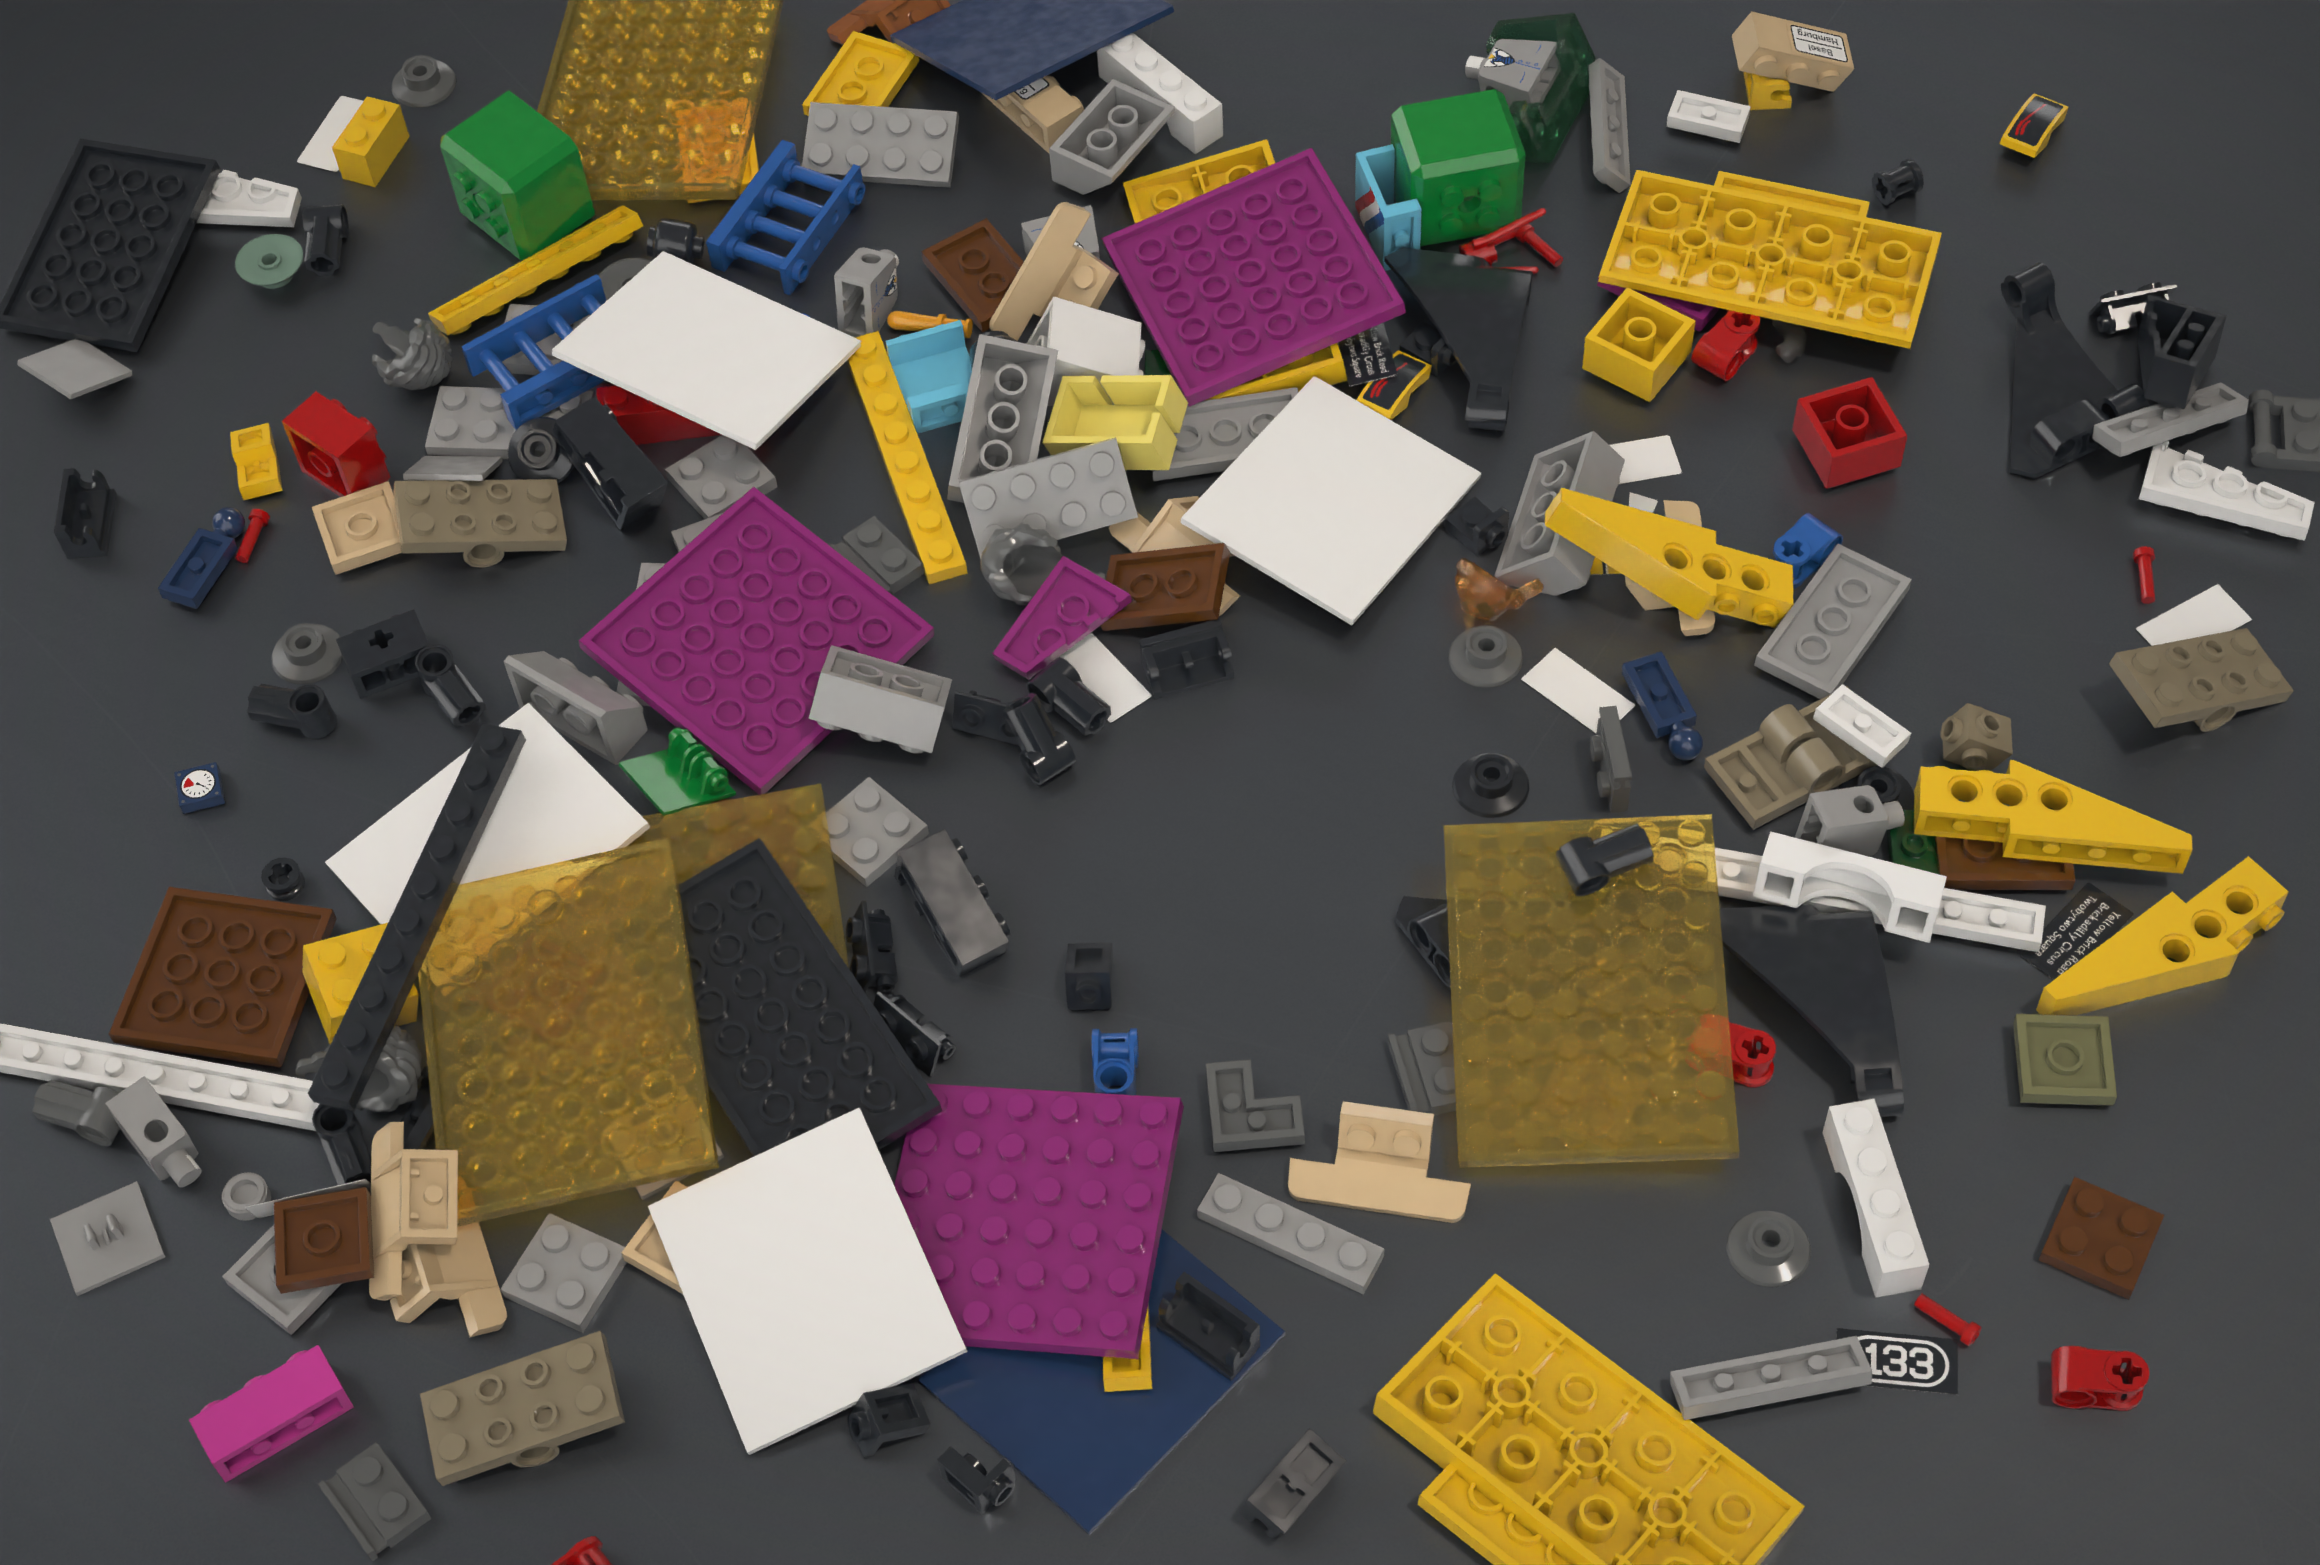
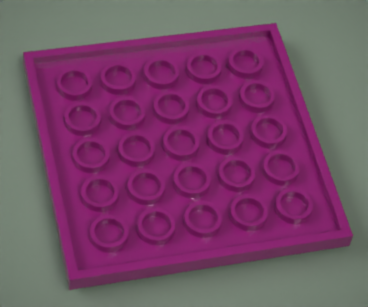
(1252, 276)
(740, 633)
(1042, 1213)

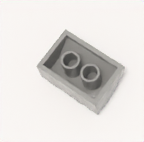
(1106, 137)
(880, 700)
(577, 704)

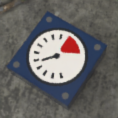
(199, 788)

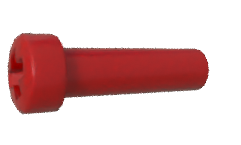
(1527, 234)
(258, 519)
(2144, 557)
(1967, 1331)

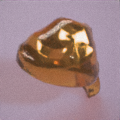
(1485, 595)

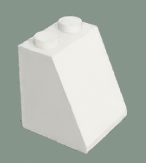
(1088, 342)

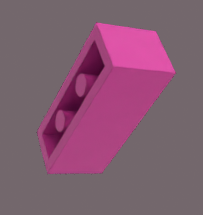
(270, 1413)

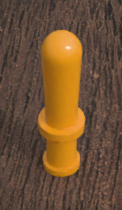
(917, 322)

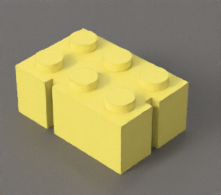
(1142, 418)

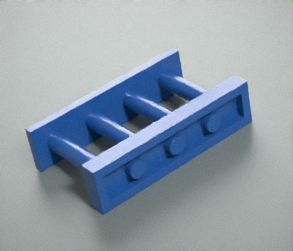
(766, 192)
(554, 383)

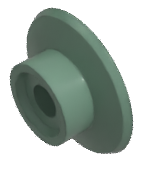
(269, 260)

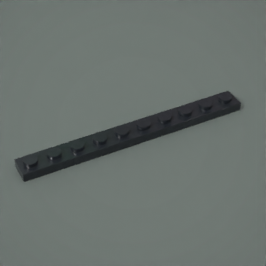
(416, 918)

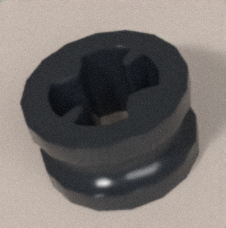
(287, 890)

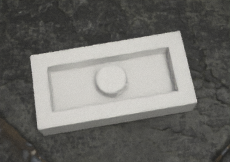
(1708, 116)
(1862, 726)

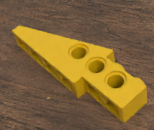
(1675, 559)
(2077, 831)
(2135, 958)

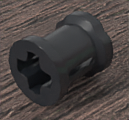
(1897, 181)

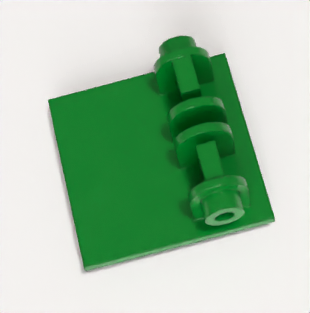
(679, 775)

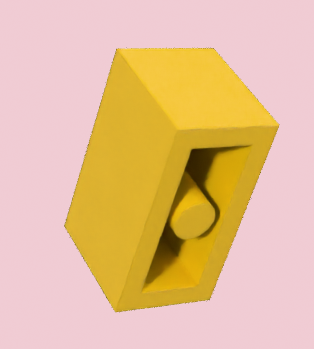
(370, 141)

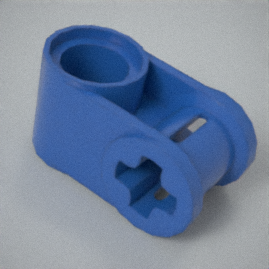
(1806, 547)
(1115, 1061)

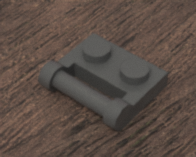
(2298, 432)

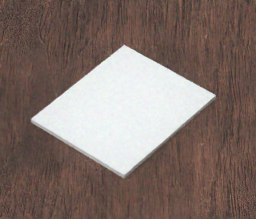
(707, 349)
(1331, 499)
(546, 815)
(805, 1280)

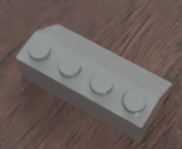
(1002, 408)
(1534, 549)

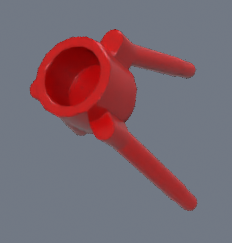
(1485, 246)

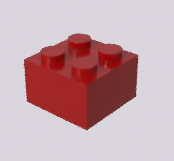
(1849, 432)
(335, 446)

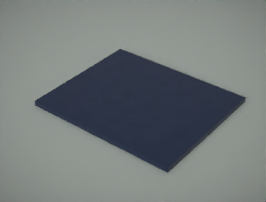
(1017, 42)
(1061, 1425)

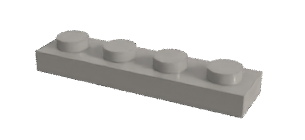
(1609, 125)
(2159, 424)
(1290, 1233)
(1770, 1377)

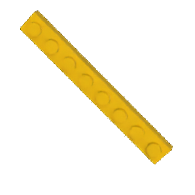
(905, 461)

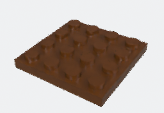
(221, 977)

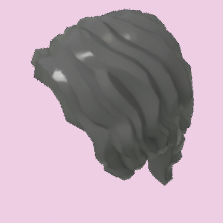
(420, 358)
(1020, 561)
(393, 1077)

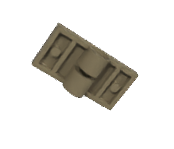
(479, 517)
(2201, 679)
(1783, 764)
(522, 1409)

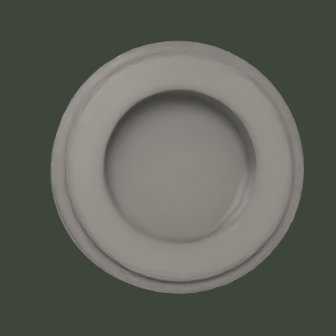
(245, 1191)

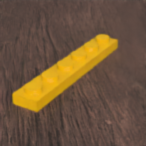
(526, 275)

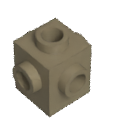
(1976, 738)

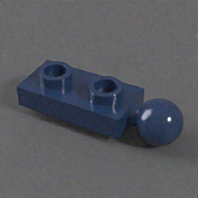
(203, 559)
(1664, 704)

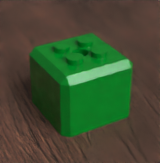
(1460, 164)
(517, 176)

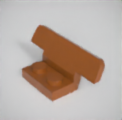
(886, 14)

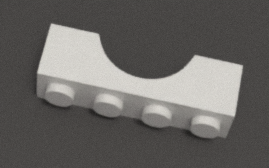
(1136, 64)
(1803, 870)
(1887, 1226)

